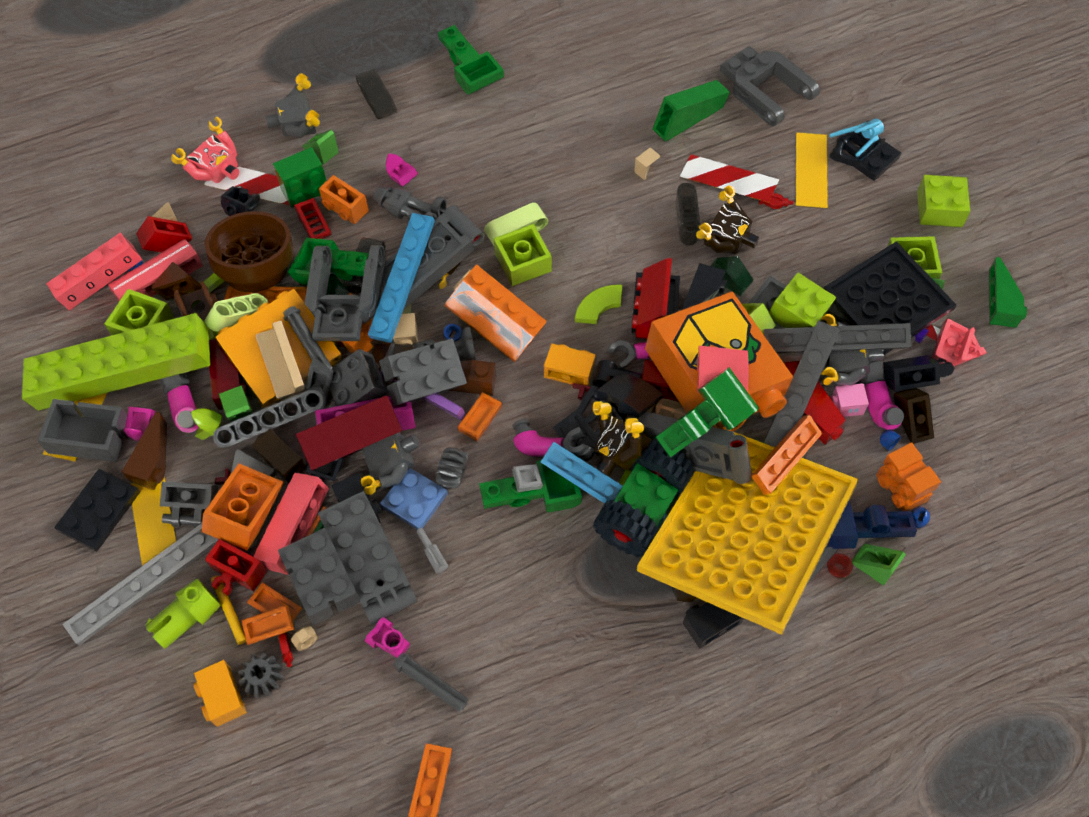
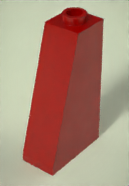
(822, 410)

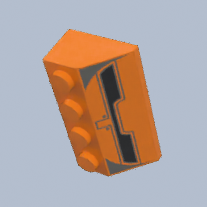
(495, 313)

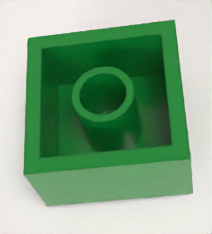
(300, 176)

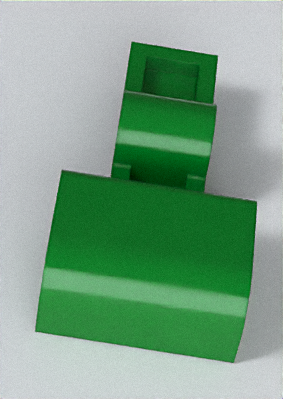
(474, 69)
(344, 263)
(723, 401)
(556, 492)

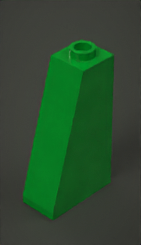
(688, 108)

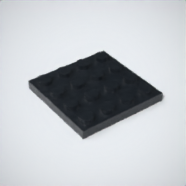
(890, 291)

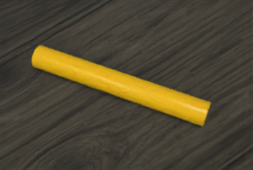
(230, 614)

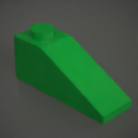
(1005, 298)

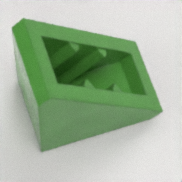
(324, 145)
(235, 403)
(878, 561)

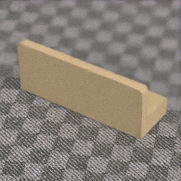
(280, 361)

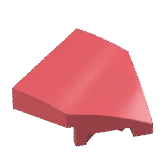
(957, 344)

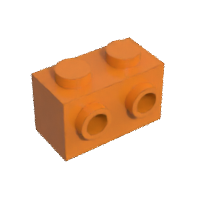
(343, 199)

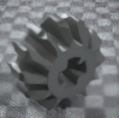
(451, 467)
(270, 676)

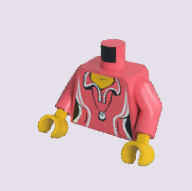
(212, 159)

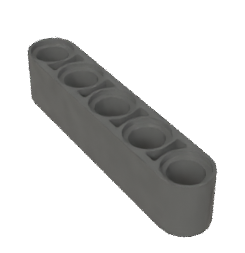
(258, 419)

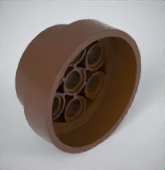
(250, 250)

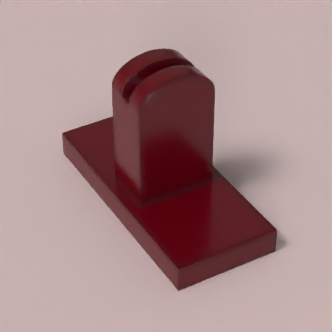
(582, 388)
(221, 480)

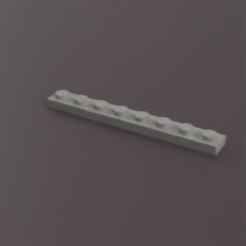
(139, 585)

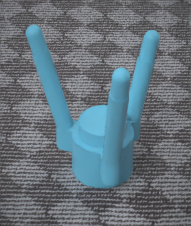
(869, 130)

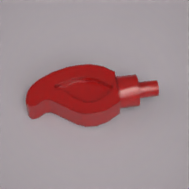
(777, 201)
(286, 649)

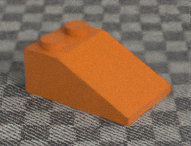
(241, 507)

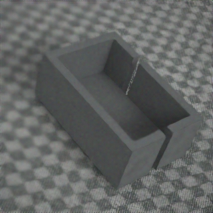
(423, 372)
(90, 436)
(318, 576)

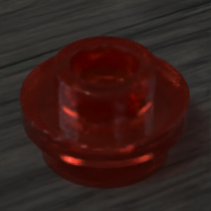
(841, 559)

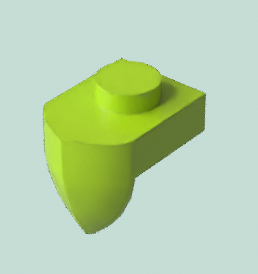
(207, 421)

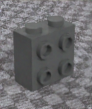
(357, 379)

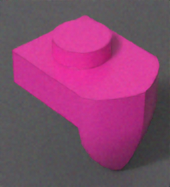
(399, 170)
(137, 422)

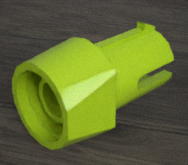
(192, 605)

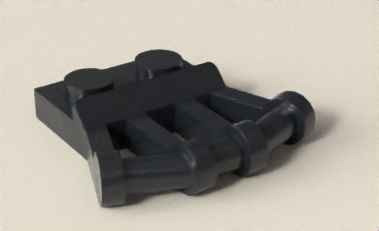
(872, 162)
(577, 419)

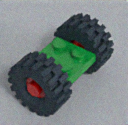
(643, 499)

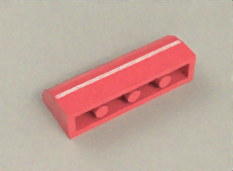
(145, 275)

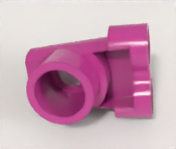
(384, 635)

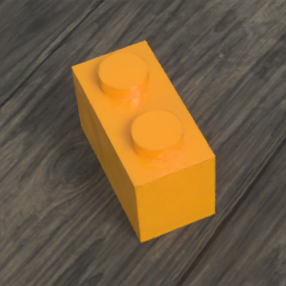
(569, 365)
(219, 693)

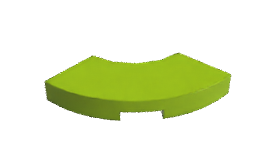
(597, 303)

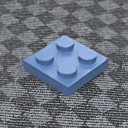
(414, 499)

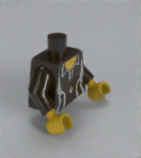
(729, 228)
(619, 440)

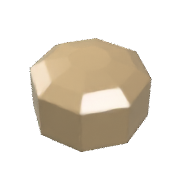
(304, 638)

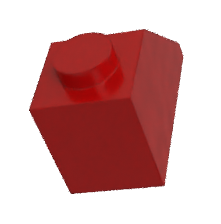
(161, 234)

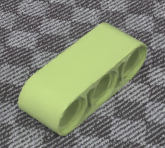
(515, 220)
(229, 311)

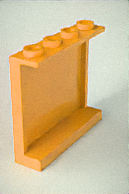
(243, 349)

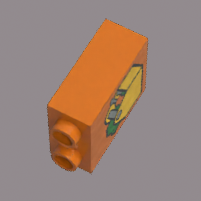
(719, 324)

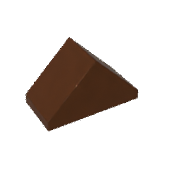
(175, 279)

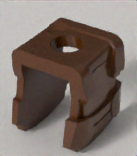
(185, 302)

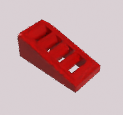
(305, 207)

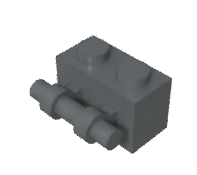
(186, 496)

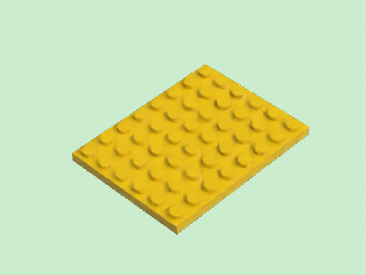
(746, 546)

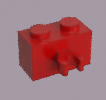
(234, 567)

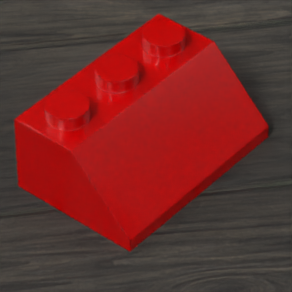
(653, 296)

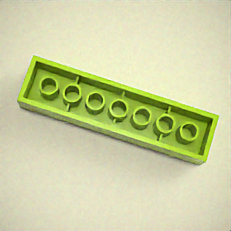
(116, 361)

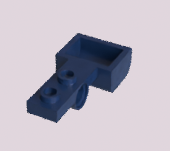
(872, 523)

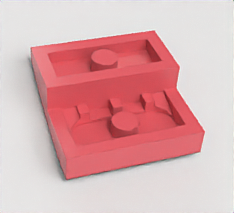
(714, 360)

